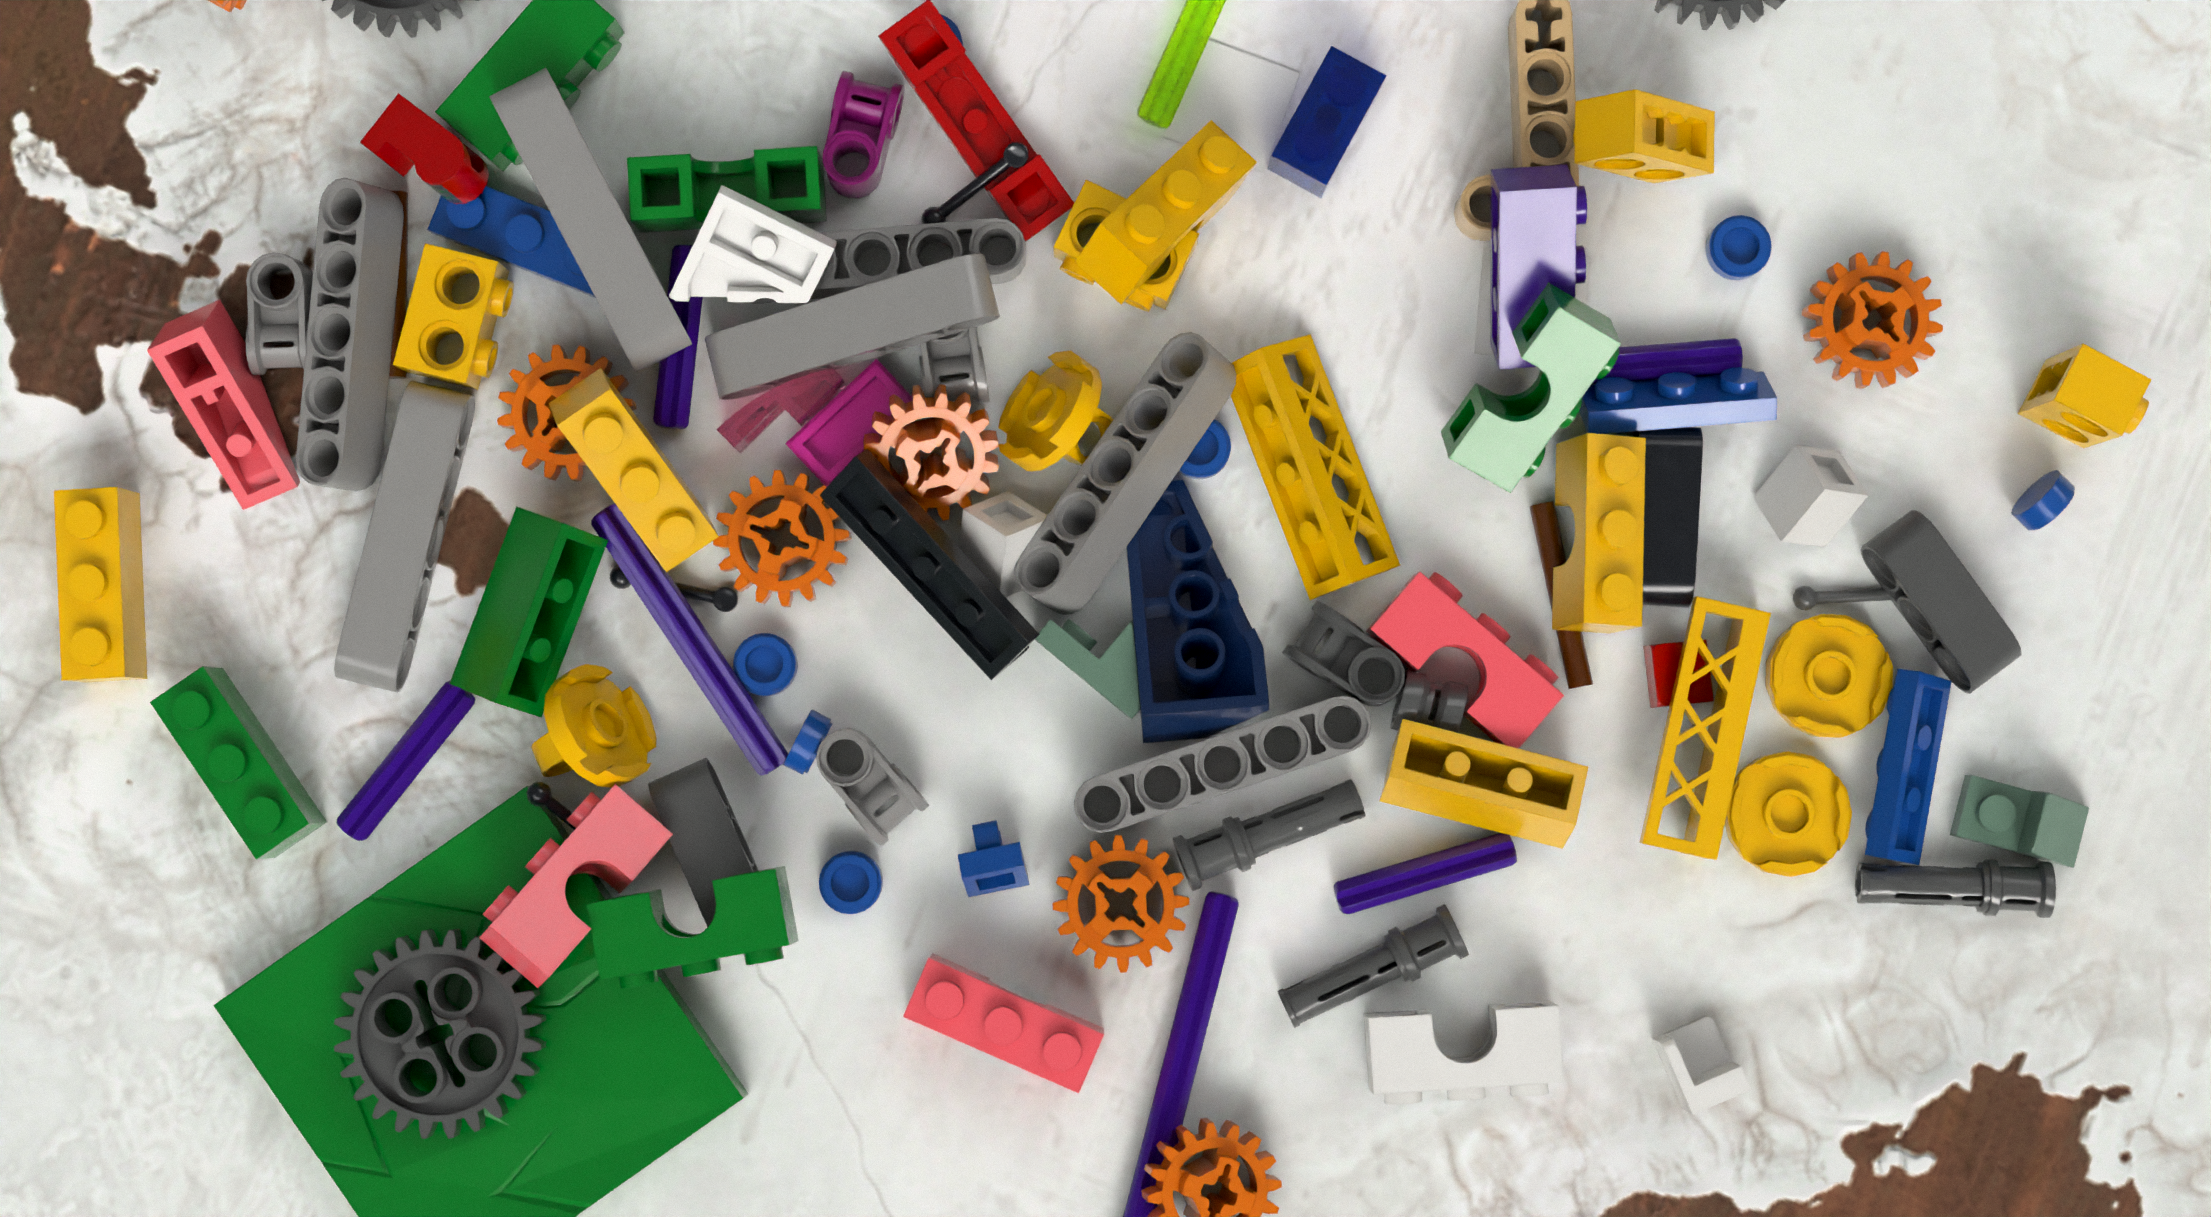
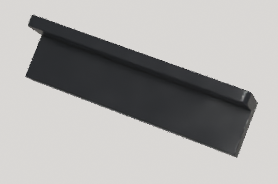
(929, 564)

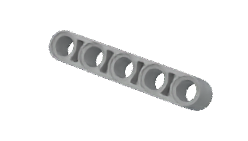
(590, 220)
(905, 246)
(853, 326)
(349, 335)
(1117, 503)
(404, 536)
(1253, 763)

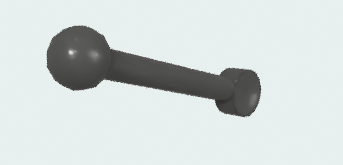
(1806, 598)

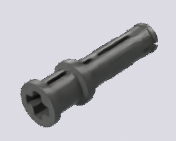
(1240, 842)
(1983, 887)
(1401, 955)

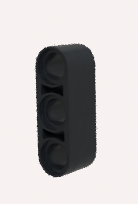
(1671, 514)

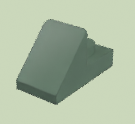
(1111, 675)
(2020, 820)

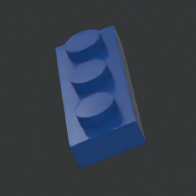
(511, 233)
(1678, 401)
(1907, 766)

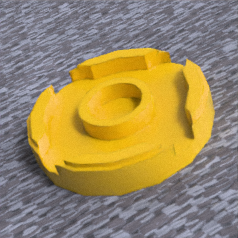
(1829, 675)
(1788, 814)

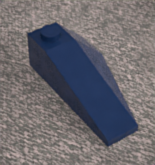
(1191, 638)

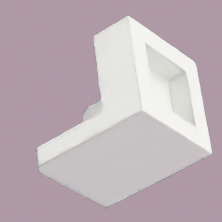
(1810, 496)
(996, 536)
(1699, 1065)

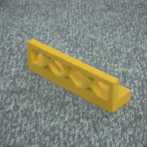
(1301, 468)
(1725, 729)

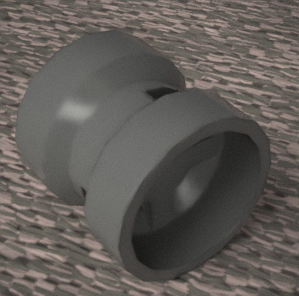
(1416, 701)

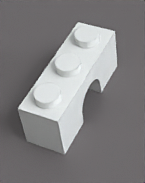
(1518, 1053)

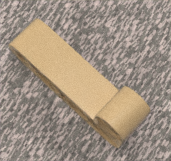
(1528, 109)

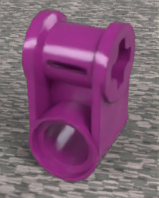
(861, 122)

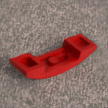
(973, 117)

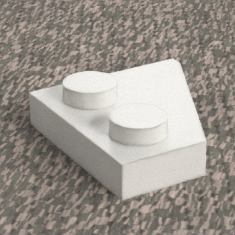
(752, 255)

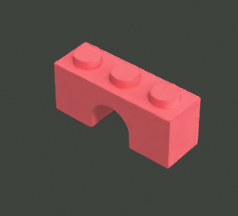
(1511, 691)
(536, 925)
(1004, 1023)

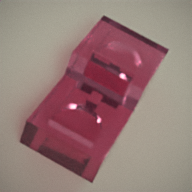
(799, 397)

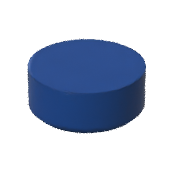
(1738, 247)
(1209, 454)
(2043, 500)
(765, 664)
(807, 742)
(850, 882)

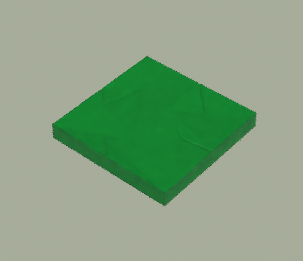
(614, 1084)

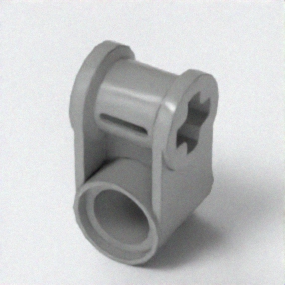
(277, 321)
(954, 357)
(871, 786)

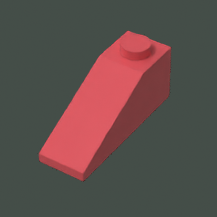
(225, 403)

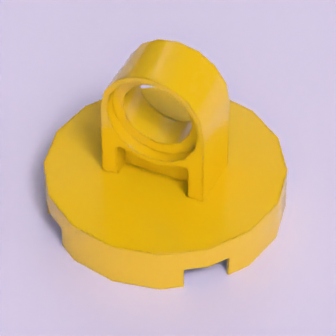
(1052, 413)
(594, 729)

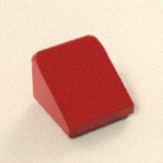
(1661, 671)

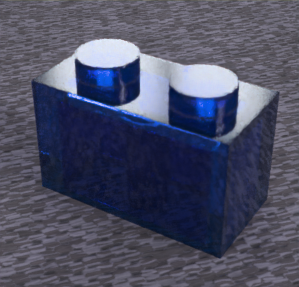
(1326, 122)

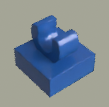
(993, 865)

